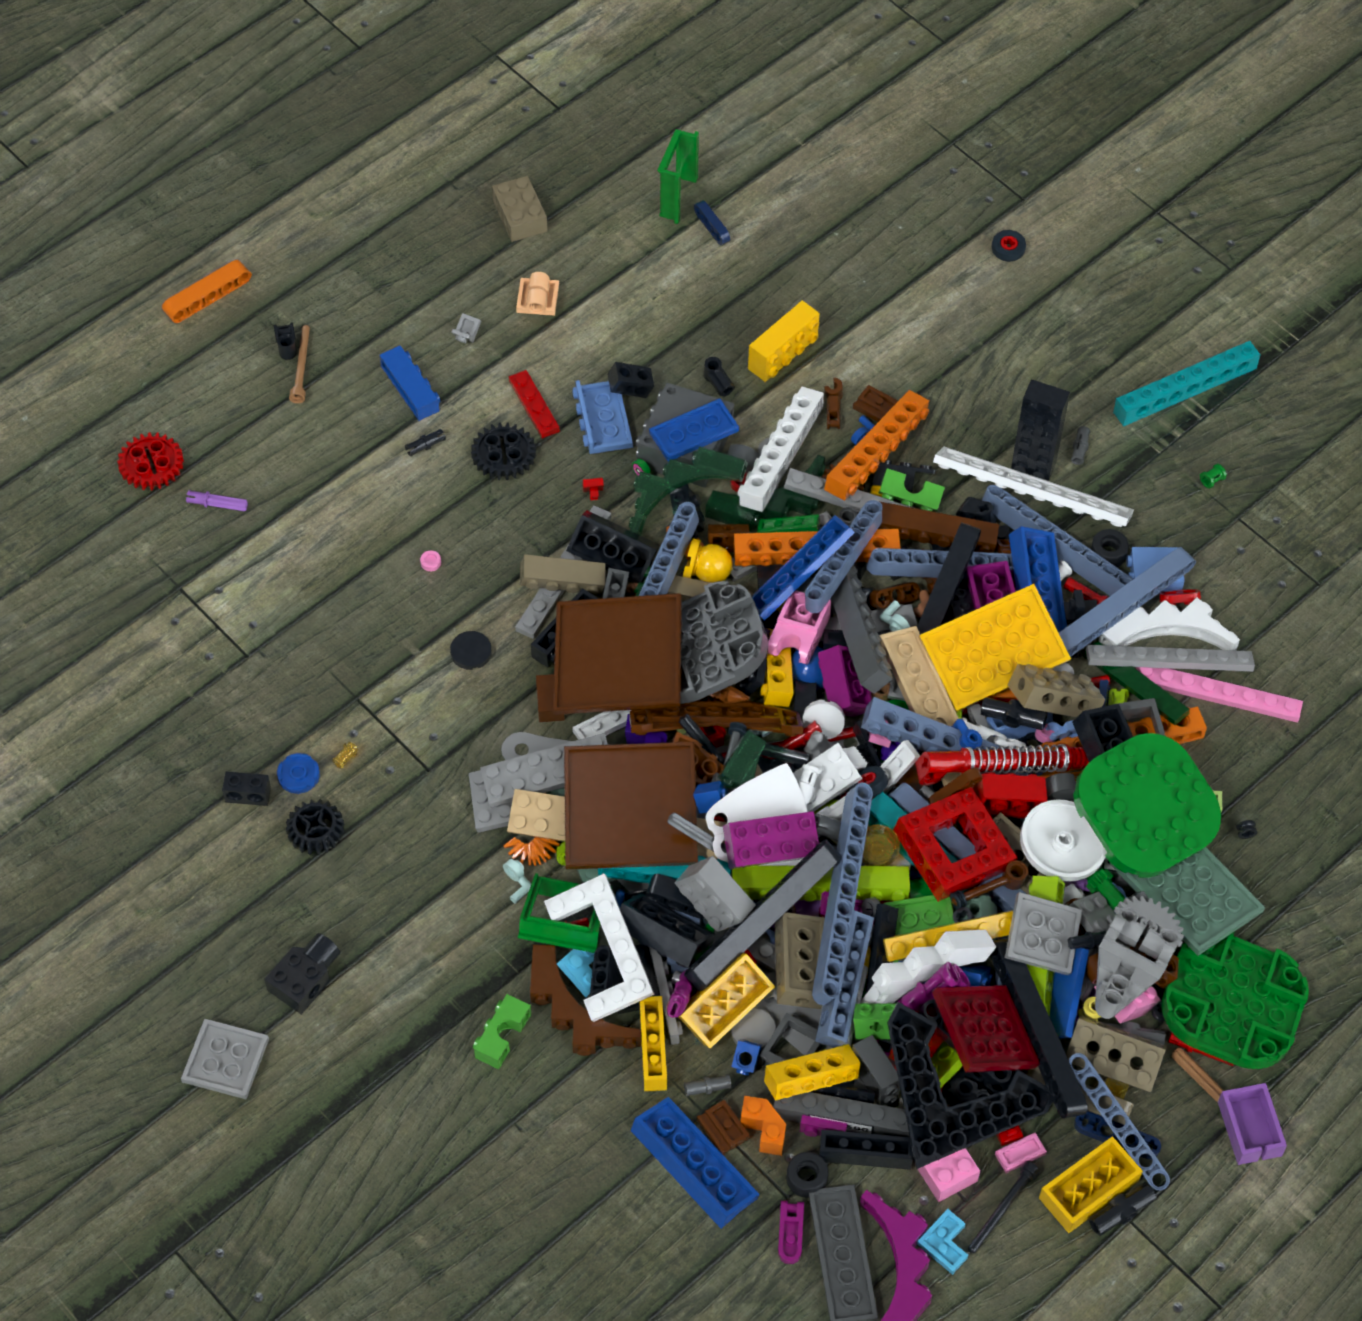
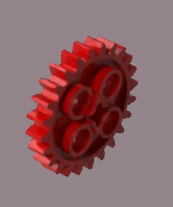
(138, 469)

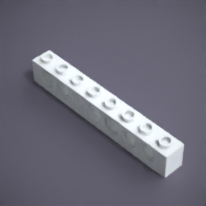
(781, 449)

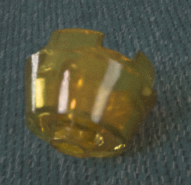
(880, 846)

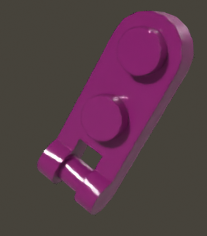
(790, 1232)

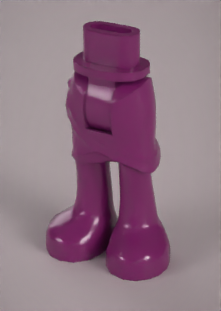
(945, 976)
(680, 997)

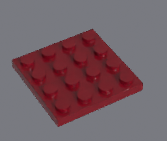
(985, 1028)

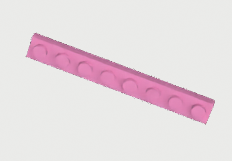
(1224, 693)

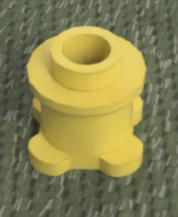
(1087, 1011)

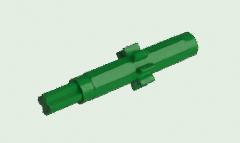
(1102, 883)

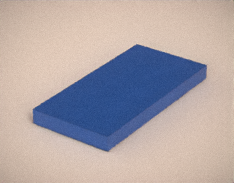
(694, 429)
(1067, 994)

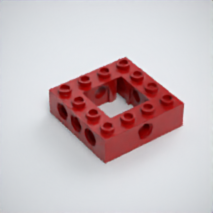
(943, 877)

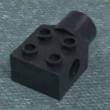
(303, 973)

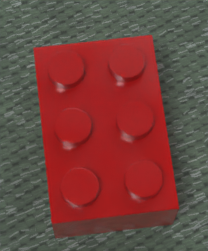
(1011, 793)

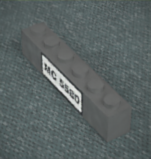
(858, 1115)

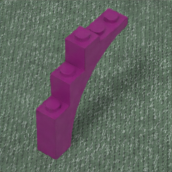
(911, 1263)

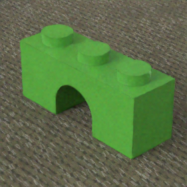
(893, 488)
(509, 1014)

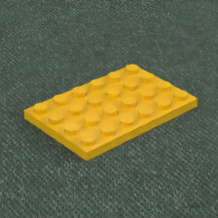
(983, 647)

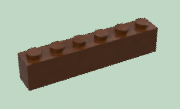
(934, 526)

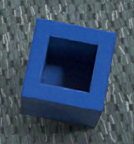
(708, 794)

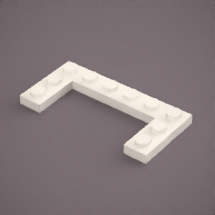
(636, 983)

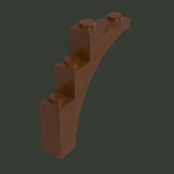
(568, 1013)

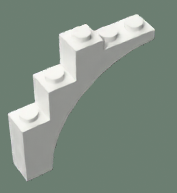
(1166, 619)
(956, 947)

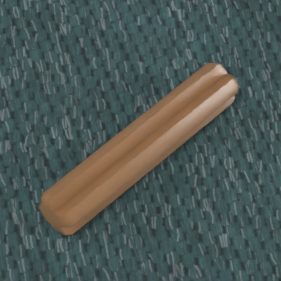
(1197, 1073)

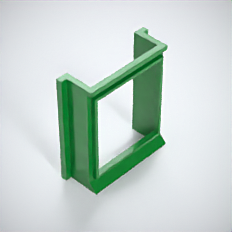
(687, 153)
(553, 931)

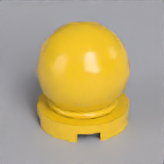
(708, 563)

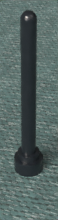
(1028, 1172)

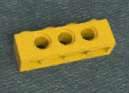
(778, 679)
(653, 1044)
(812, 1072)

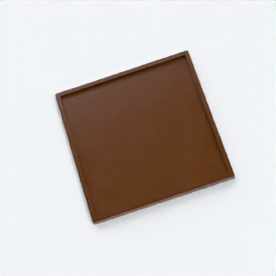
(618, 654)
(622, 803)

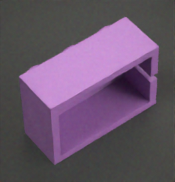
(1252, 1123)

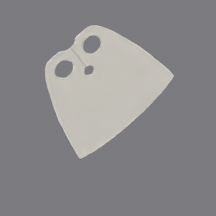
(762, 797)

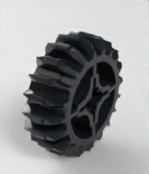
(318, 837)

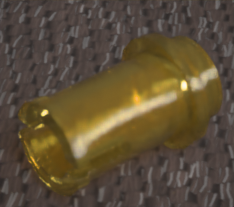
(345, 755)

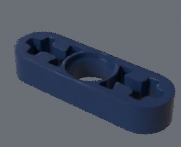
(712, 222)

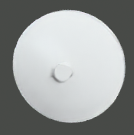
(1061, 841)

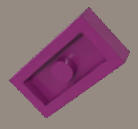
(812, 1125)

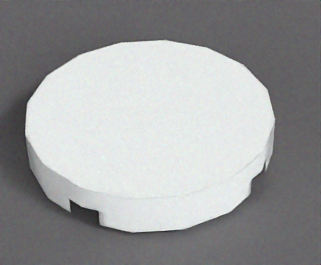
(827, 715)

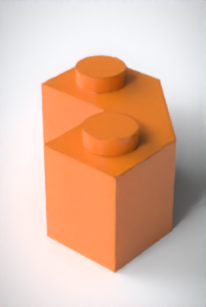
(760, 1115)

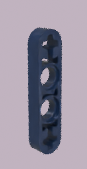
(1093, 1118)

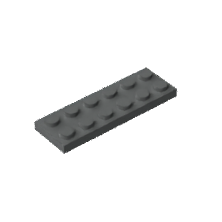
(842, 1254)

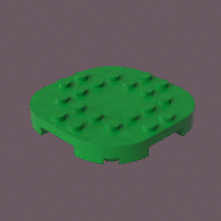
(1147, 804)
(1236, 1002)

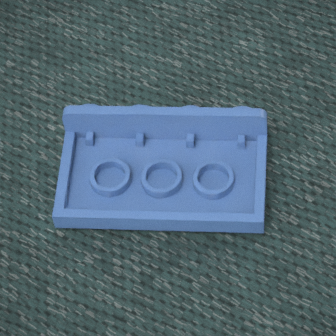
(602, 418)

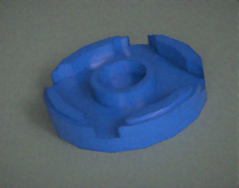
(298, 773)

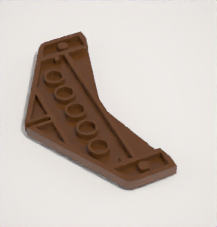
(716, 712)

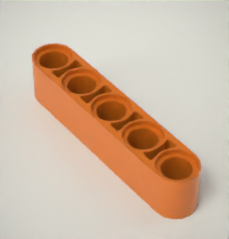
(206, 291)

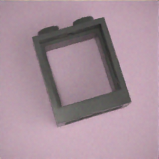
(1143, 709)
(796, 1023)
(877, 1071)

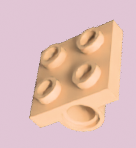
(537, 295)

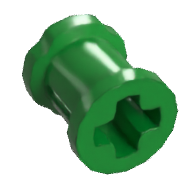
(1213, 475)

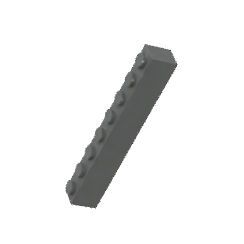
(861, 633)

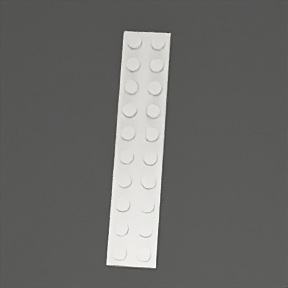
(1039, 488)

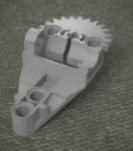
(1121, 971)

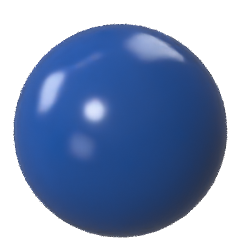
(807, 673)

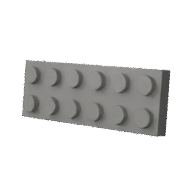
(532, 772)

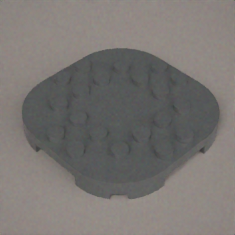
(719, 640)

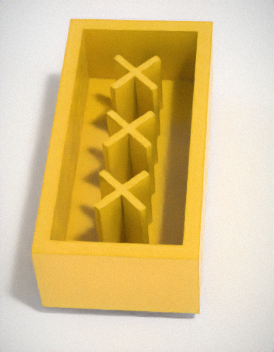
(783, 341)
(726, 1000)
(1090, 1184)

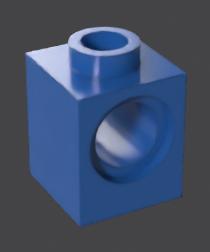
(750, 1047)

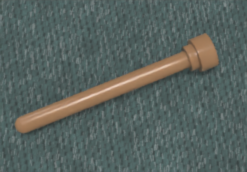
(297, 393)

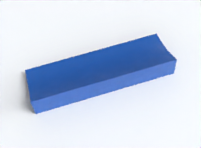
(1037, 564)
(801, 566)
(694, 1161)

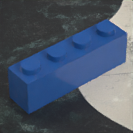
(410, 383)

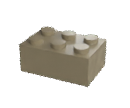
(519, 208)

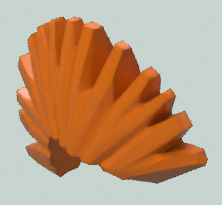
(532, 850)

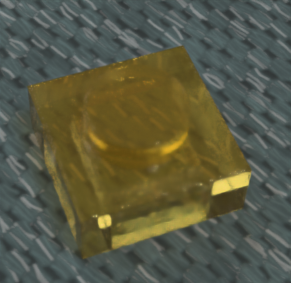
(1117, 1087)

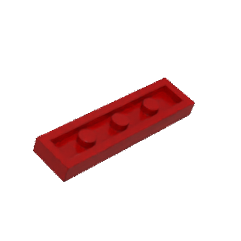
(534, 404)

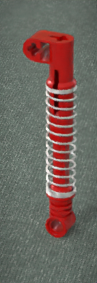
(935, 764)

